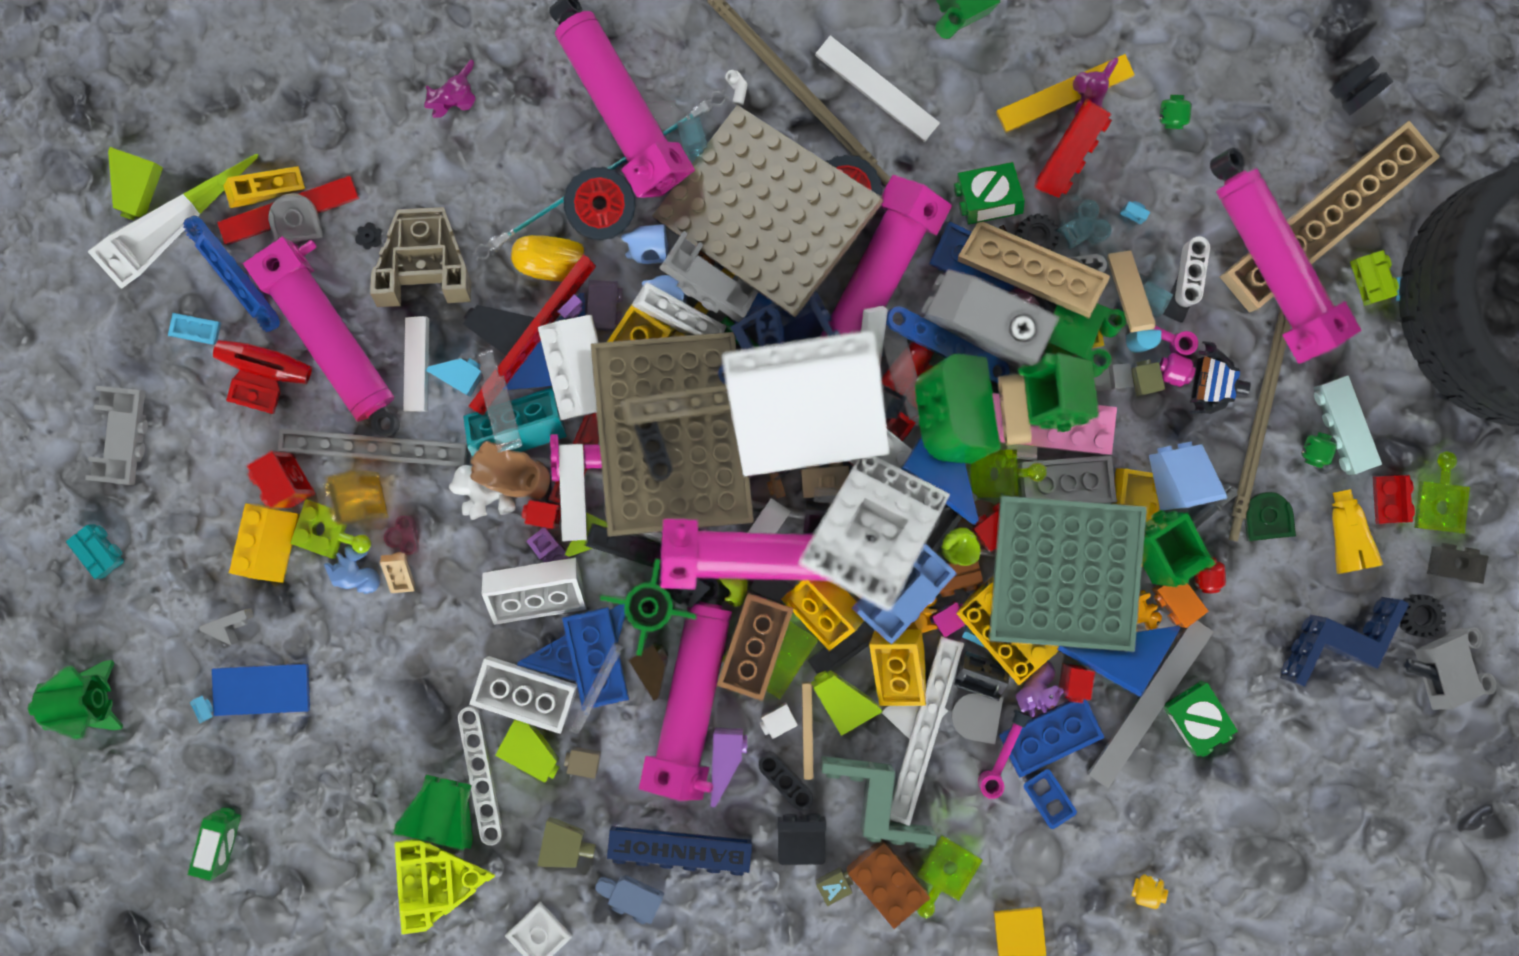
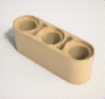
(1014, 409)

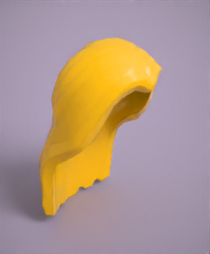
(545, 256)

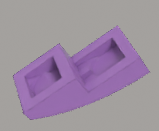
(546, 546)

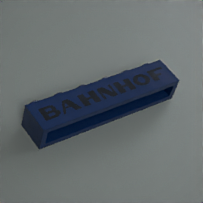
(679, 849)

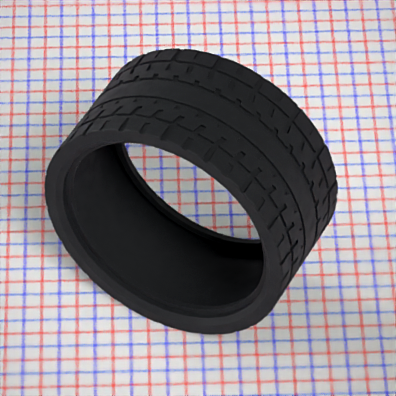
(1442, 305)

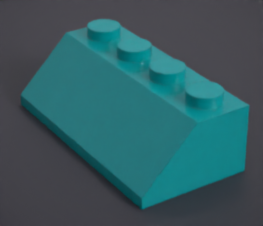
(535, 418)

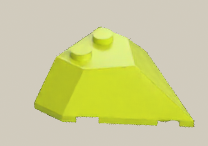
(432, 883)

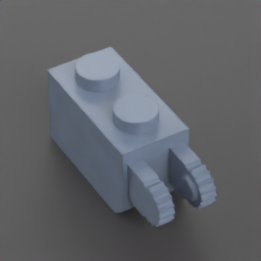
(631, 897)

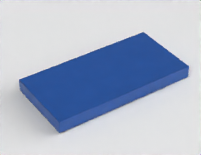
(947, 254)
(589, 642)
(260, 689)
(1053, 736)

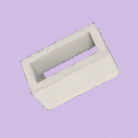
(1024, 453)

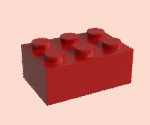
(280, 480)

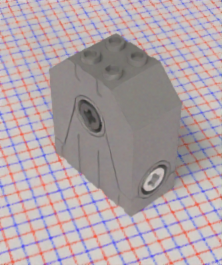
(989, 318)

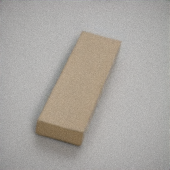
(1131, 291)
(807, 726)

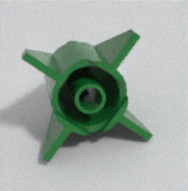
(639, 613)
(75, 701)
(439, 814)

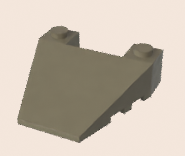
(419, 252)

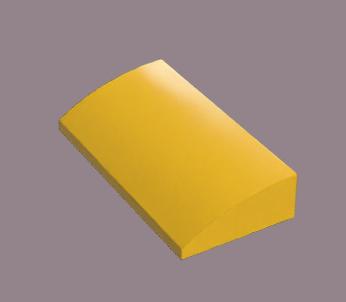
(1136, 489)

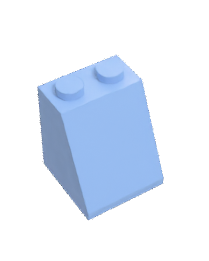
(1185, 477)

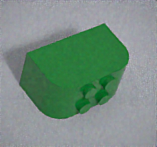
(957, 409)

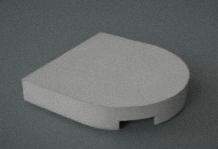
(294, 219)
(977, 717)

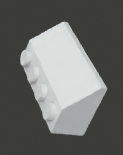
(570, 364)
(533, 591)
(523, 694)

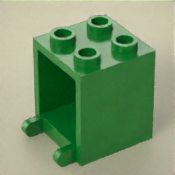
(1060, 392)
(1173, 549)

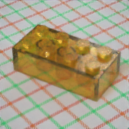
(356, 497)

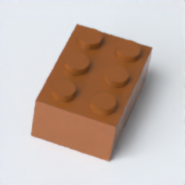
(888, 883)

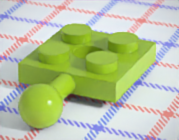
(329, 542)

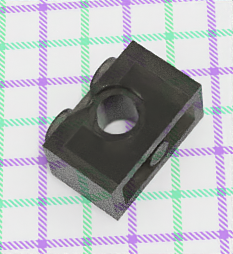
(1472, 565)

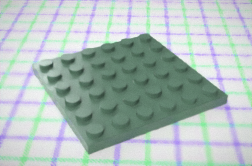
(1067, 573)

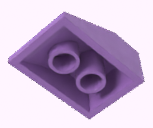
(727, 754)

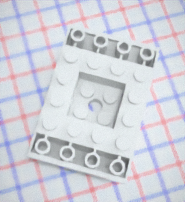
(880, 503)

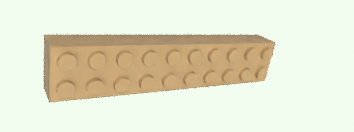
(1341, 206)

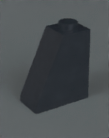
(497, 326)

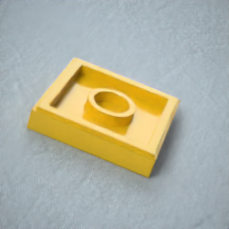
(1020, 932)

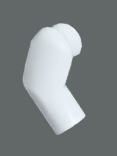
(739, 85)

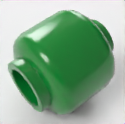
(1175, 112)
(1319, 450)

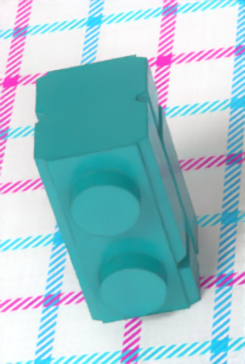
(95, 551)

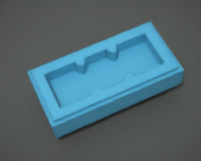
(194, 329)

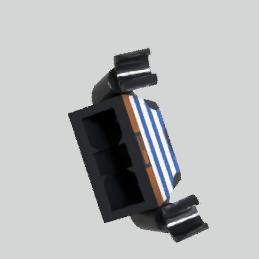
(1215, 381)

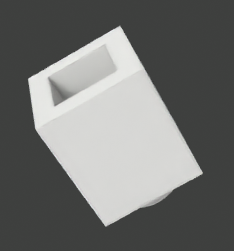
(778, 720)

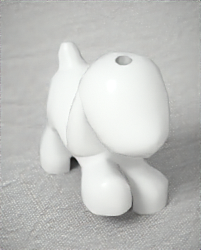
(479, 495)

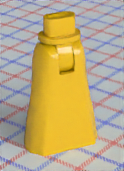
(1353, 540)

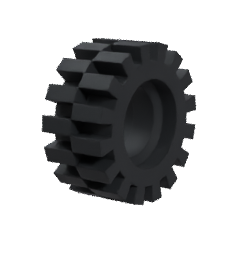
(1043, 223)
(1433, 622)

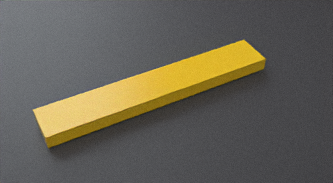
(1055, 97)

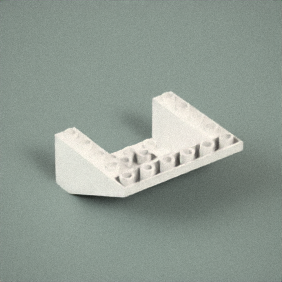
(807, 403)

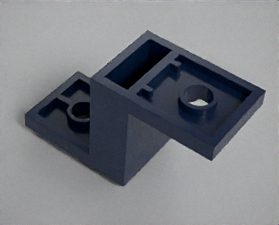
(1362, 649)

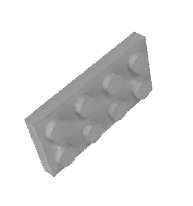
(1073, 480)

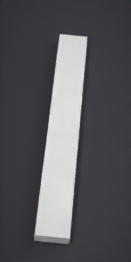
(925, 730)

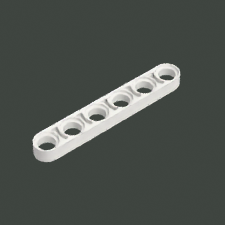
(480, 775)

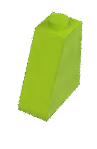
(132, 183)
(843, 701)
(528, 751)

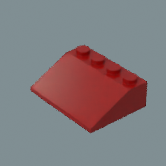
(1072, 148)

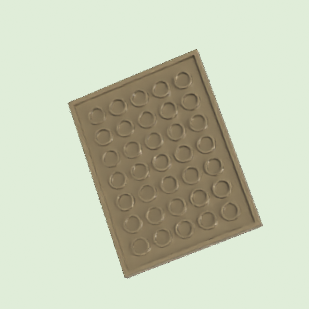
(768, 210)
(702, 448)

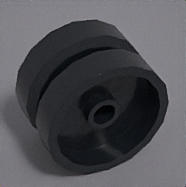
(1360, 85)

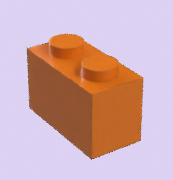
(1181, 603)

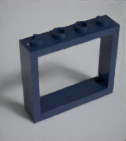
(822, 315)

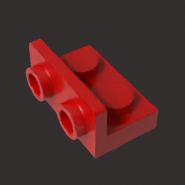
(1393, 499)

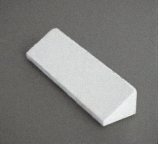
(675, 312)
(415, 364)

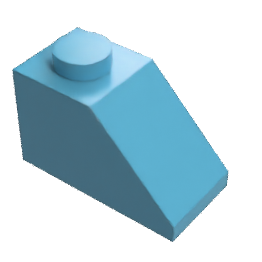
(459, 374)

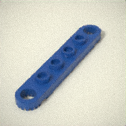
(231, 273)
(940, 340)

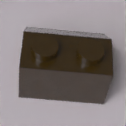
(651, 668)

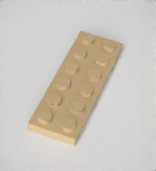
(1034, 268)

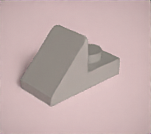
(1115, 377)
(223, 629)

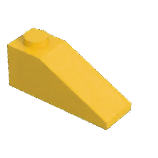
(262, 186)

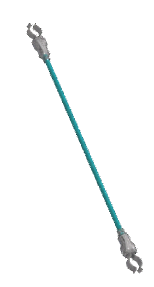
(497, 242)

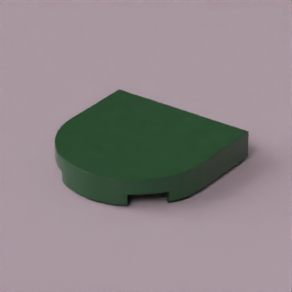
(1269, 517)

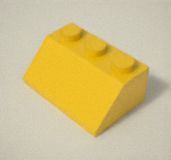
(263, 543)
(824, 610)

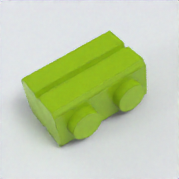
(1374, 277)

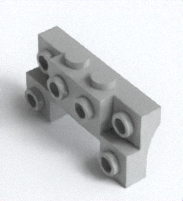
(705, 282)
(123, 436)

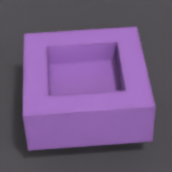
(571, 308)

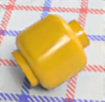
(1149, 891)

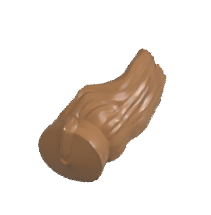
(509, 472)

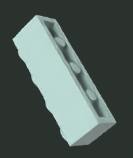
(1347, 425)

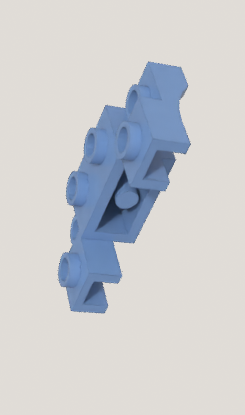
(920, 588)

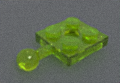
(1008, 473)
(1454, 496)
(953, 883)

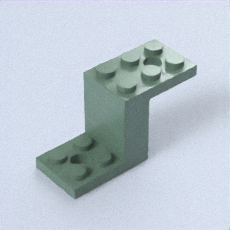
(877, 802)

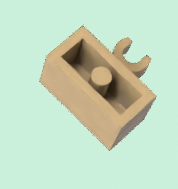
(829, 477)

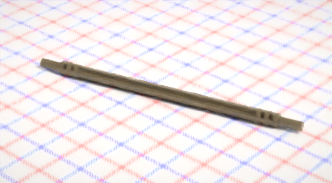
(796, 85)
(1259, 426)

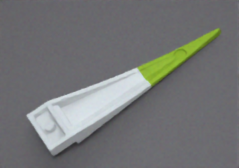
(136, 245)

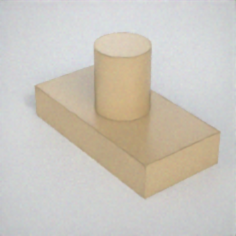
(397, 572)

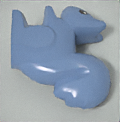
(348, 575)

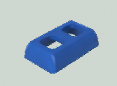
(1055, 792)

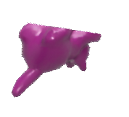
(1093, 84)
(453, 93)

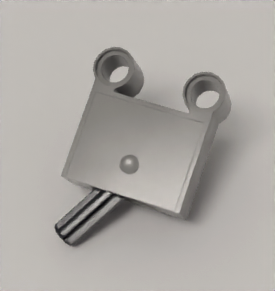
(1450, 669)

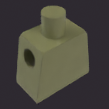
(563, 845)

